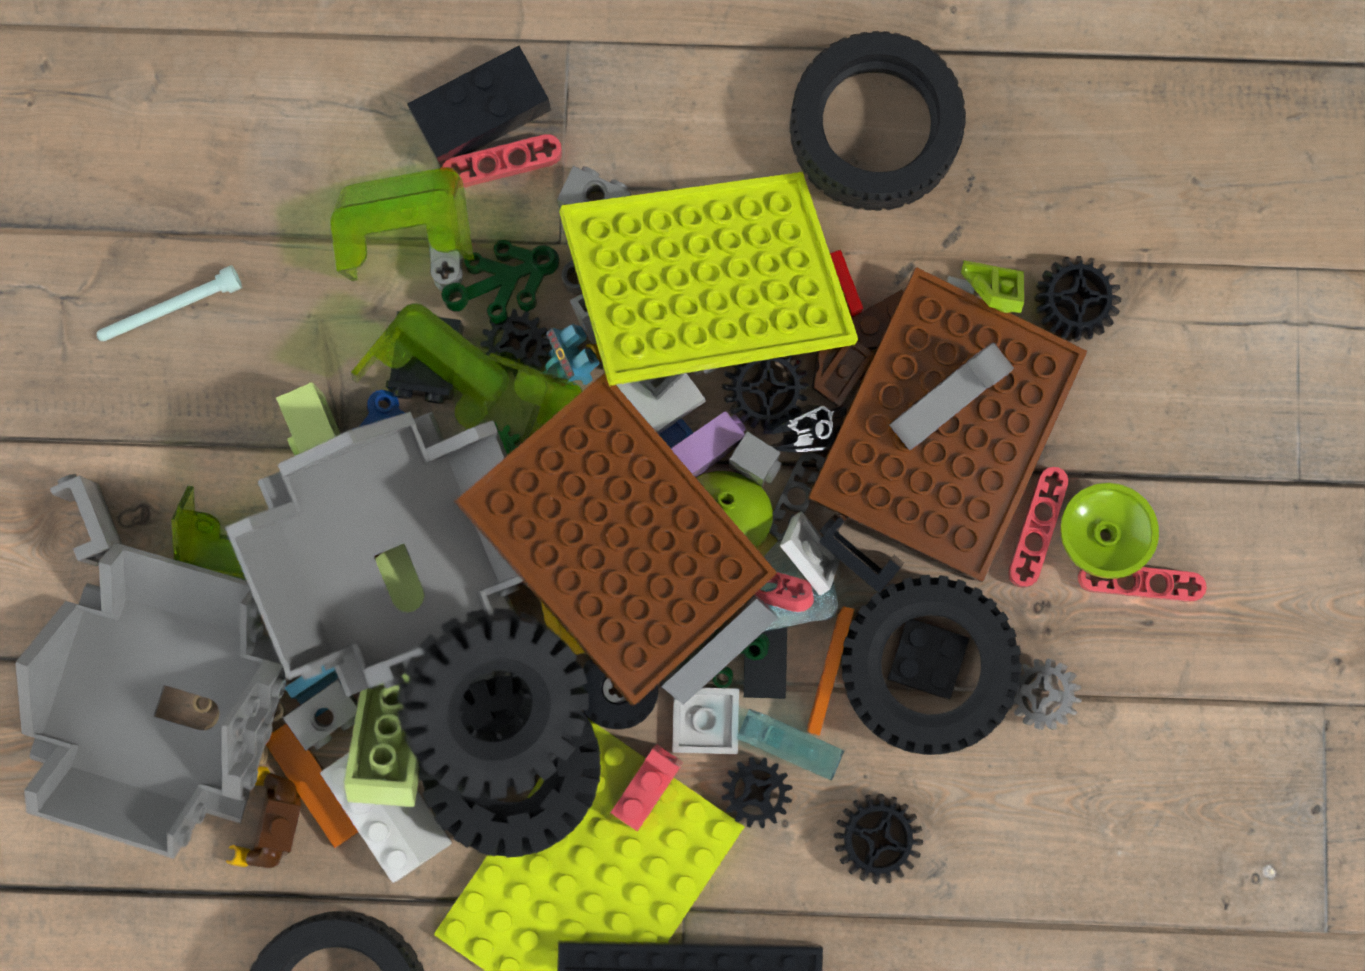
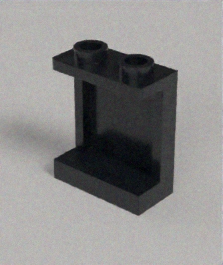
(419, 379)
(856, 559)

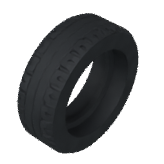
(893, 56)
(340, 930)

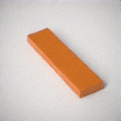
(829, 671)
(304, 771)

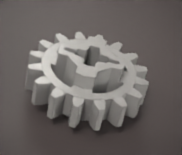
(1044, 706)

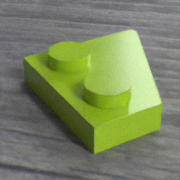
(996, 285)

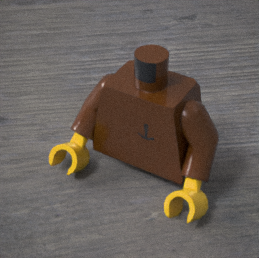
(276, 823)

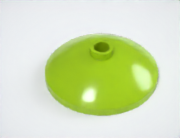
(749, 502)
(1121, 514)

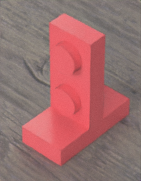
(646, 787)

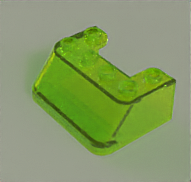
(398, 203)

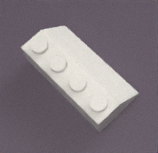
(396, 835)

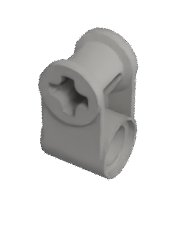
(442, 262)

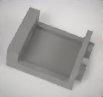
(94, 514)

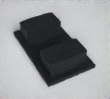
(767, 676)

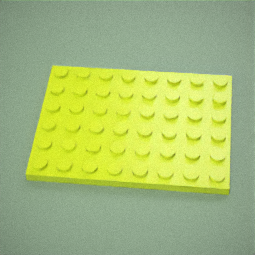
(706, 277)
(595, 881)

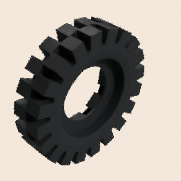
(525, 825)

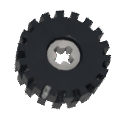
(609, 709)

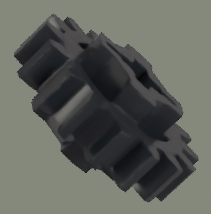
(526, 338)
(765, 806)

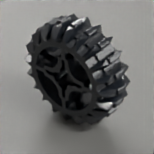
(1102, 297)
(765, 399)
(882, 824)

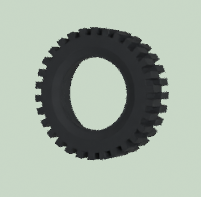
(931, 732)

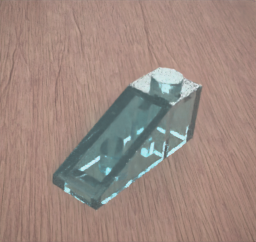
(790, 744)

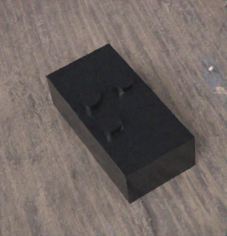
(480, 106)

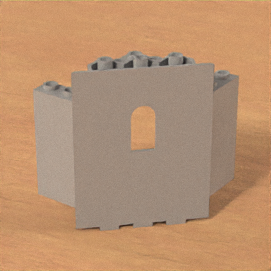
(339, 509)
(95, 691)

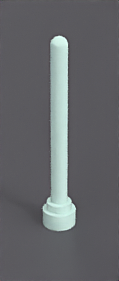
(225, 281)

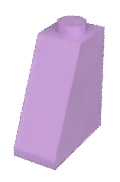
(710, 443)

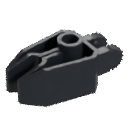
(806, 429)

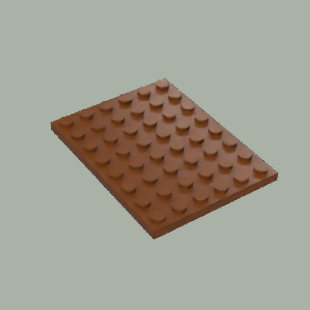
(968, 476)
(616, 538)

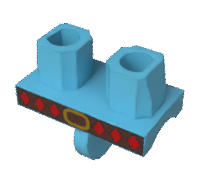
(565, 356)

